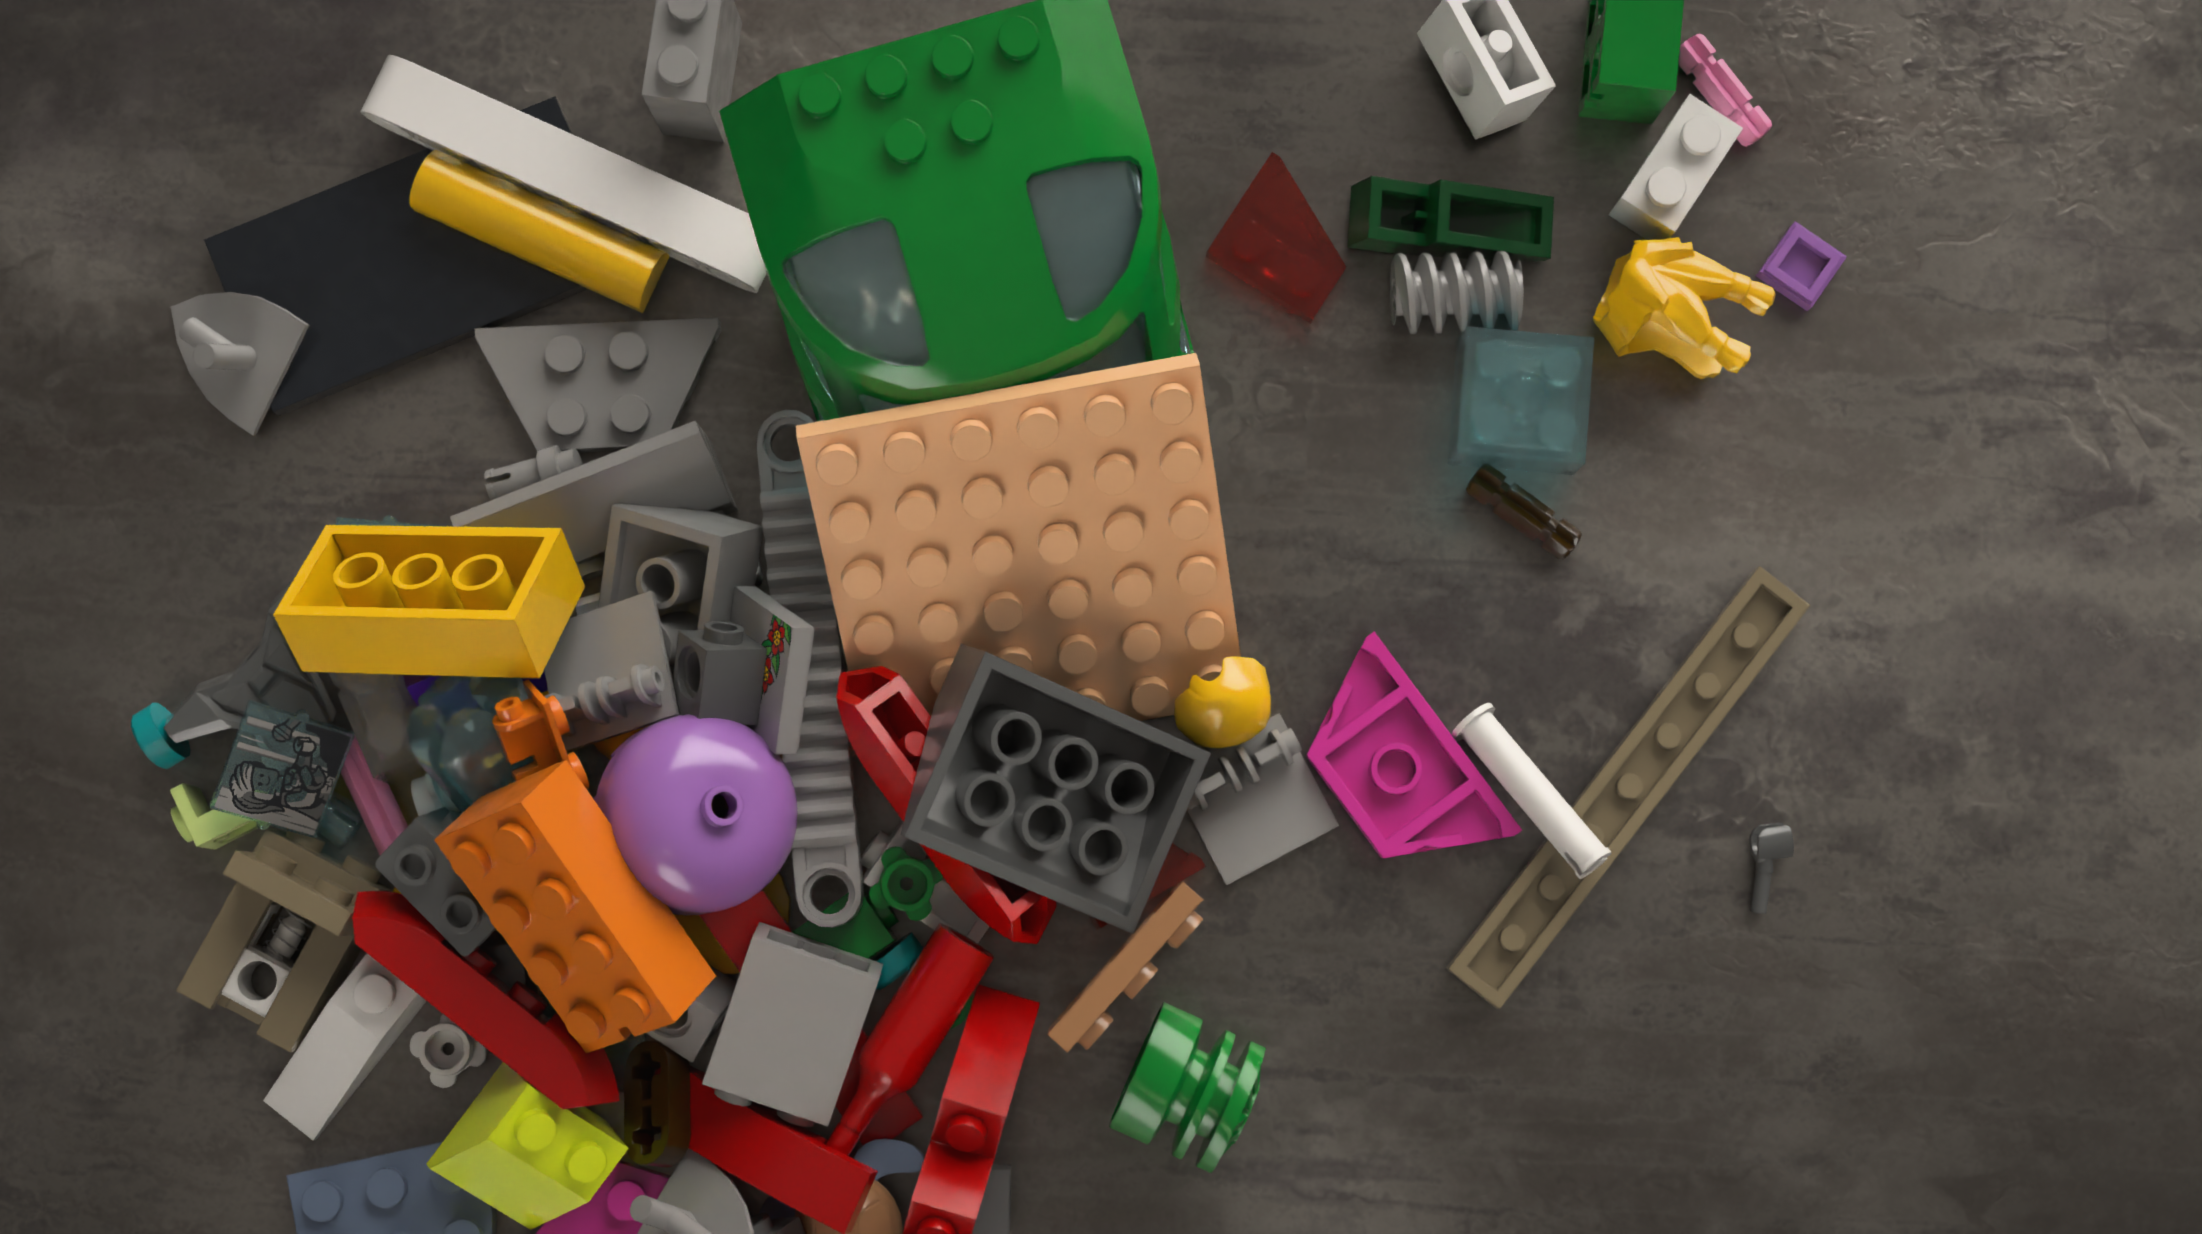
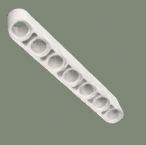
(566, 171)

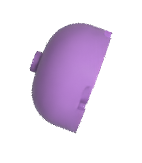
(663, 820)

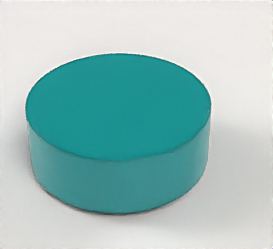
(153, 739)
(898, 959)

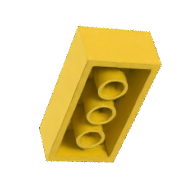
(431, 600)

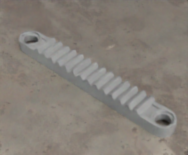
(823, 766)

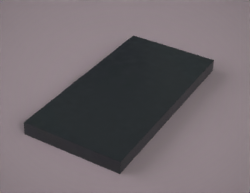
(377, 277)

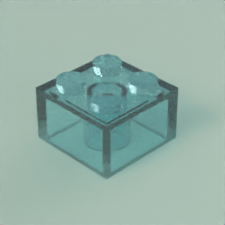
(1521, 400)

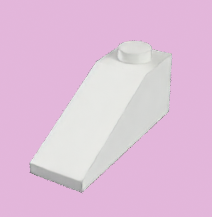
(343, 1046)

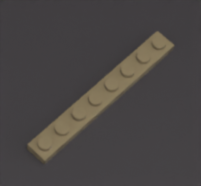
(1631, 783)

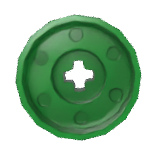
(1188, 1088)

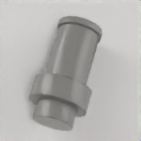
(516, 476)

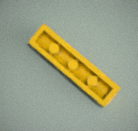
(537, 230)

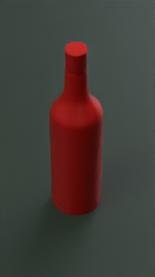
(912, 1027)

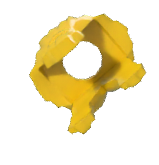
(1659, 306)

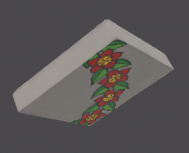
(786, 665)

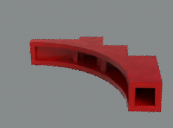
(972, 1114)

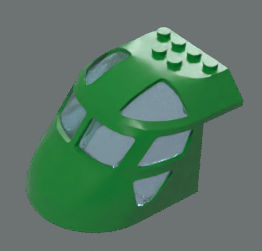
(961, 210)

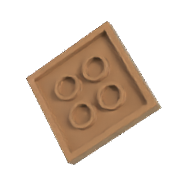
(1127, 968)

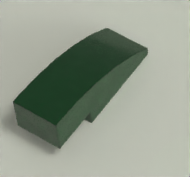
(1449, 218)

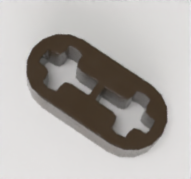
(656, 1105)

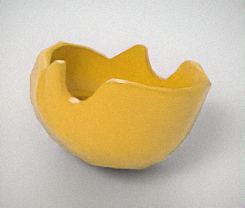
(1227, 708)

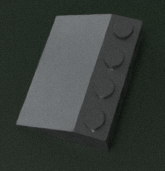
(1049, 788)

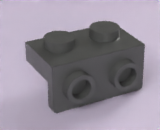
(431, 885)

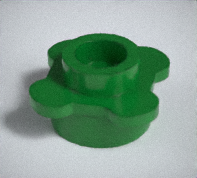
(888, 889)

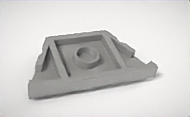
(599, 381)

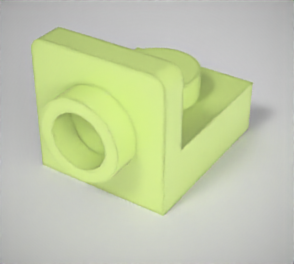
(205, 826)

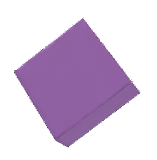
(1801, 266)

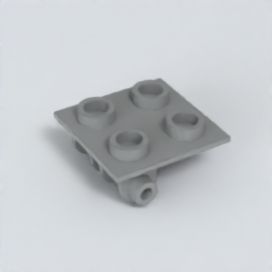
(612, 672)
(1258, 802)

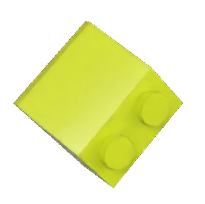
(527, 1151)

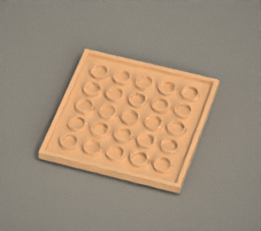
(1035, 525)

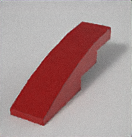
(778, 1157)

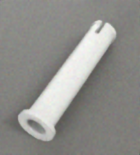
(1532, 790)

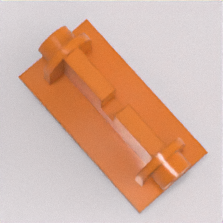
(534, 730)

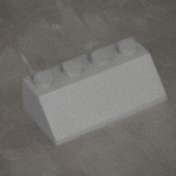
(662, 471)

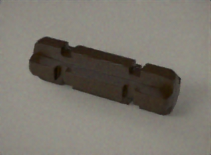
(1523, 511)

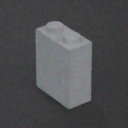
(691, 66)
(792, 1026)

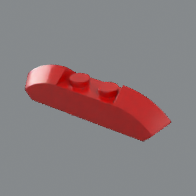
(888, 736)
(491, 1012)

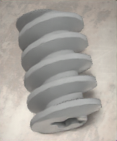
(1456, 290)

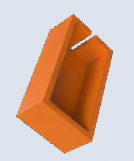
(573, 909)

